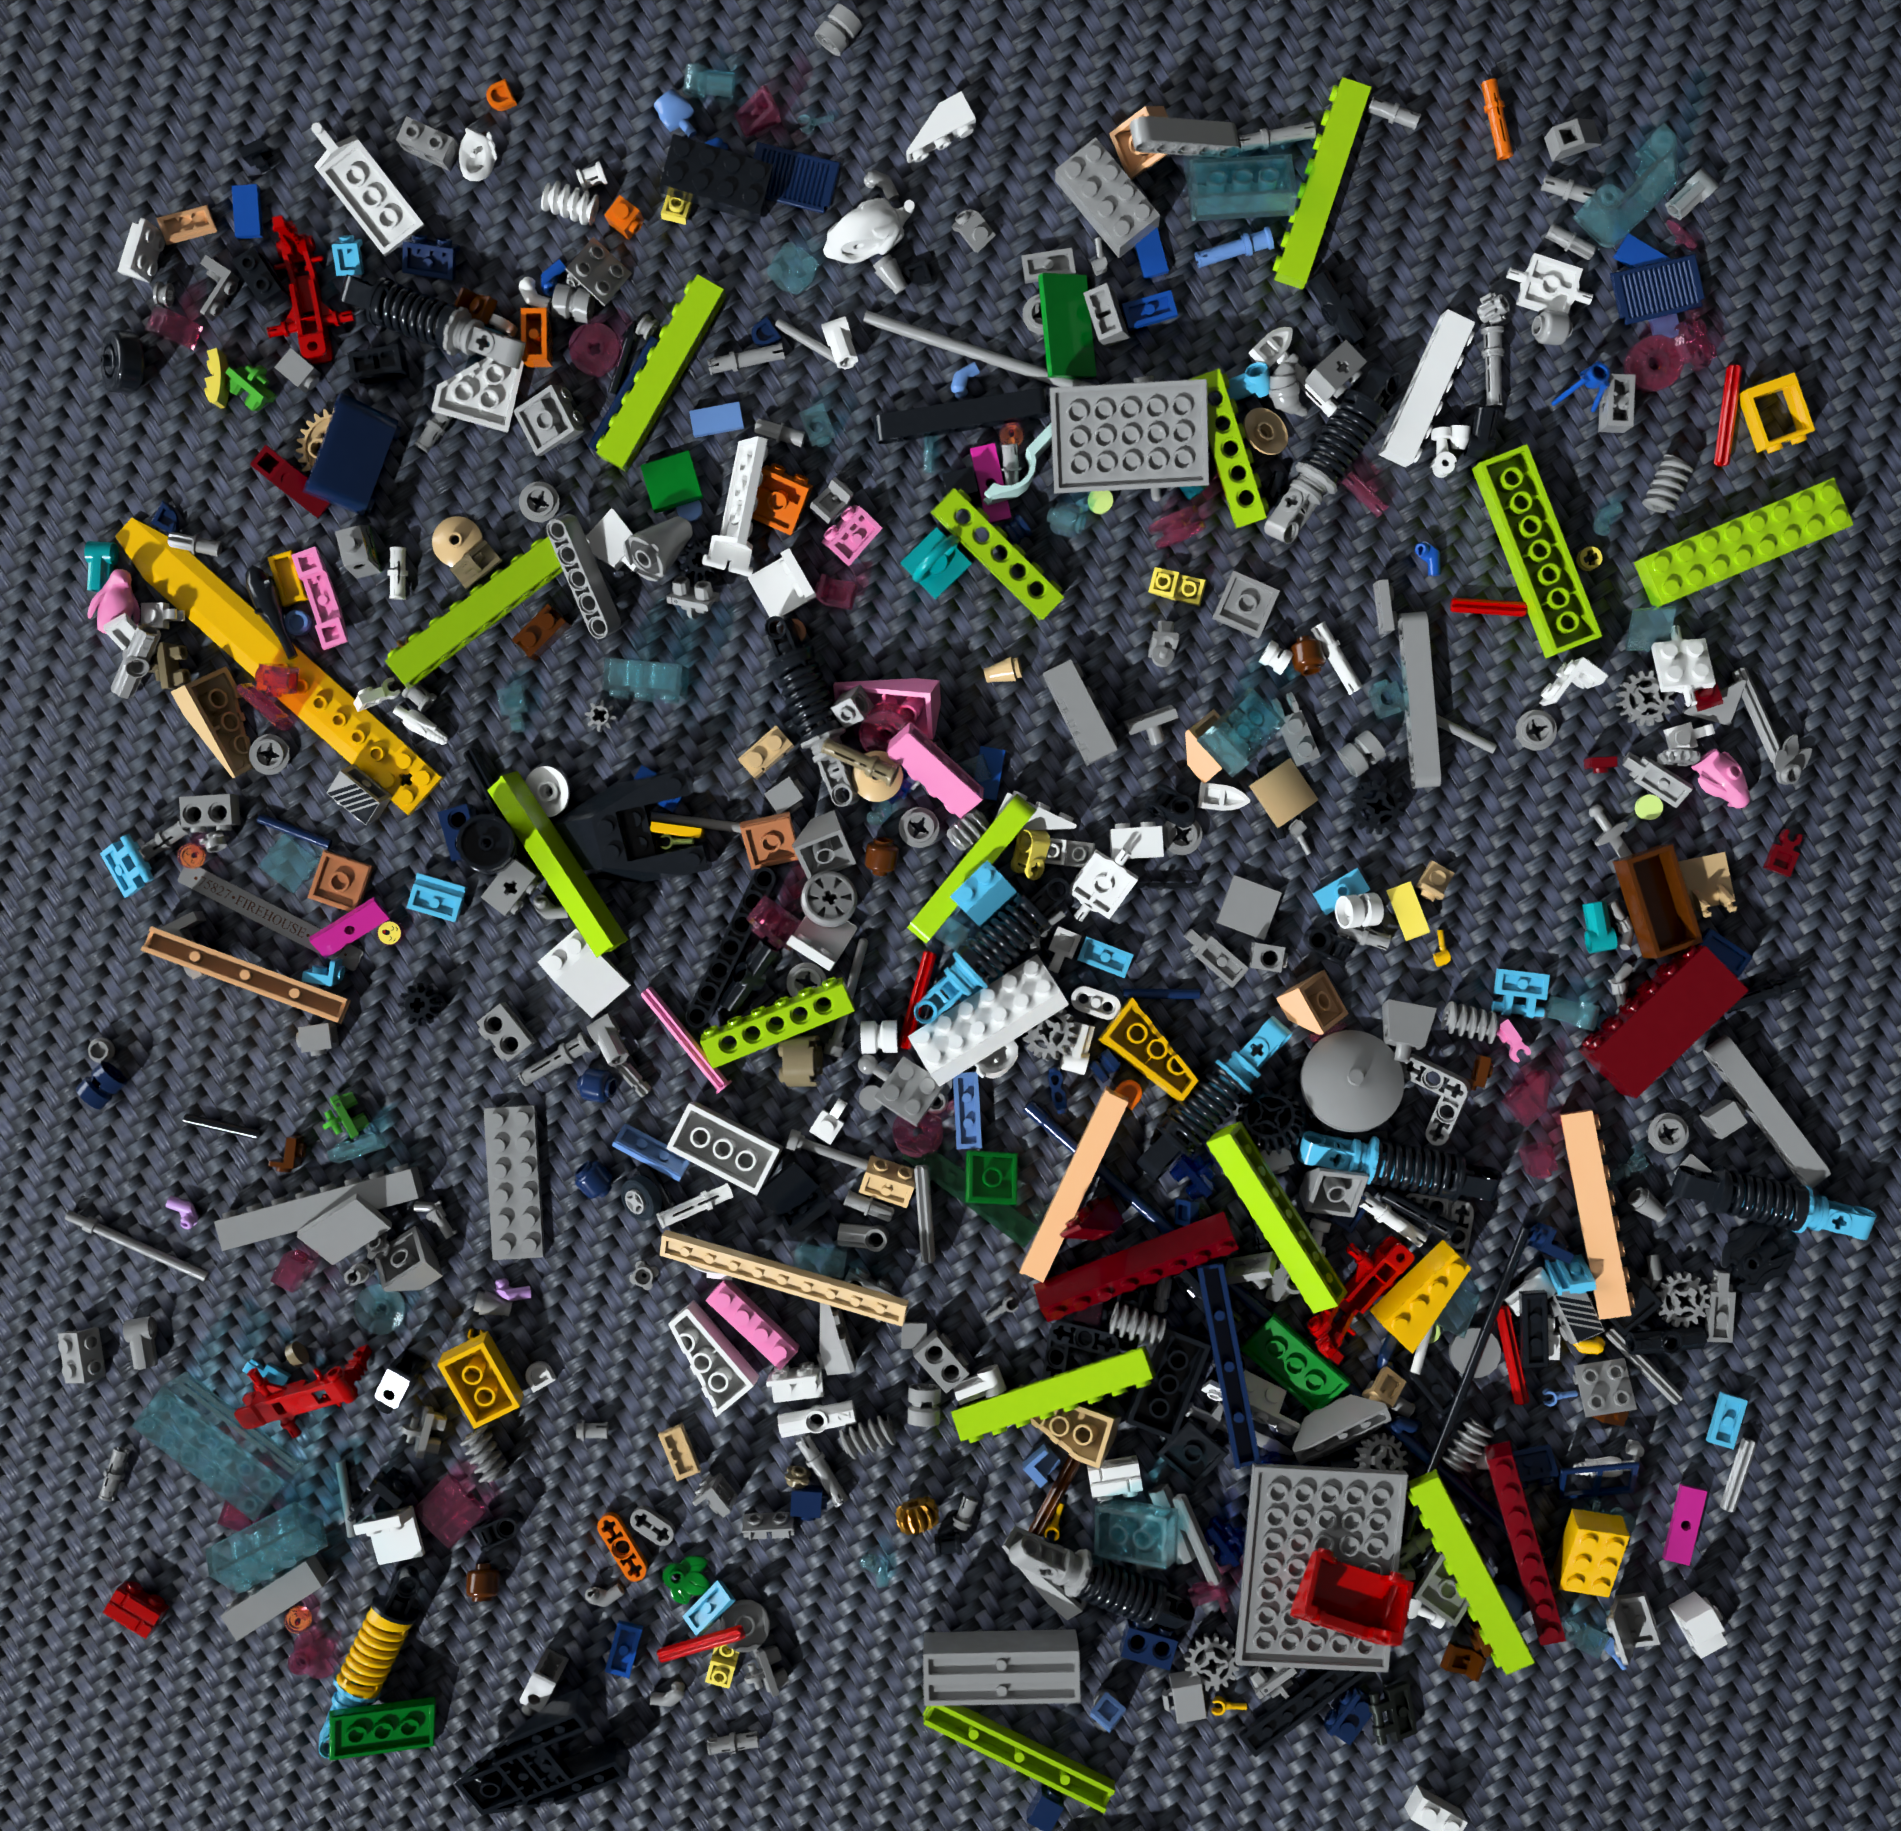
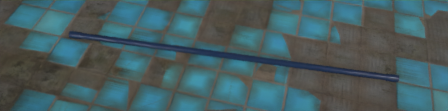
(1043, 1119)

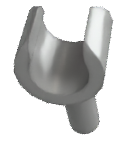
(1099, 265)
(1296, 828)
(1001, 1309)
(1634, 1448)

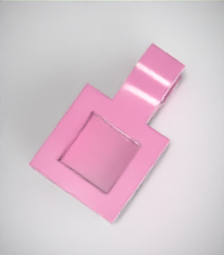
(1507, 1033)

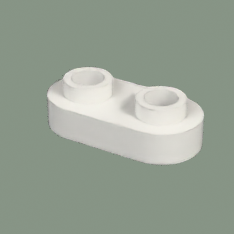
(1095, 1002)

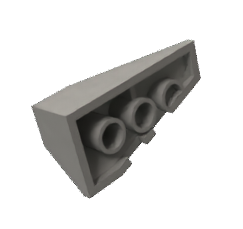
(1052, 1593)

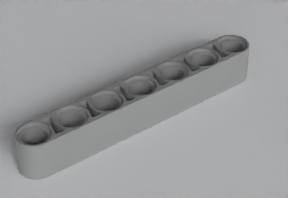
(1419, 699)
(1766, 1111)

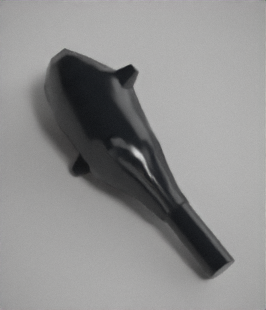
(269, 606)

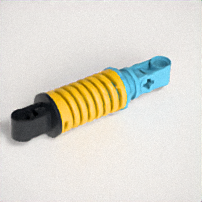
(374, 1648)

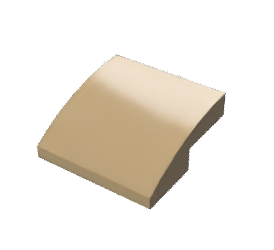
(1283, 793)

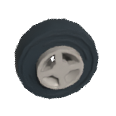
(641, 1198)

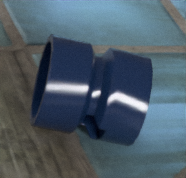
(99, 1088)

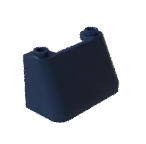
(351, 455)

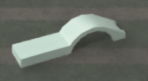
(999, 493)

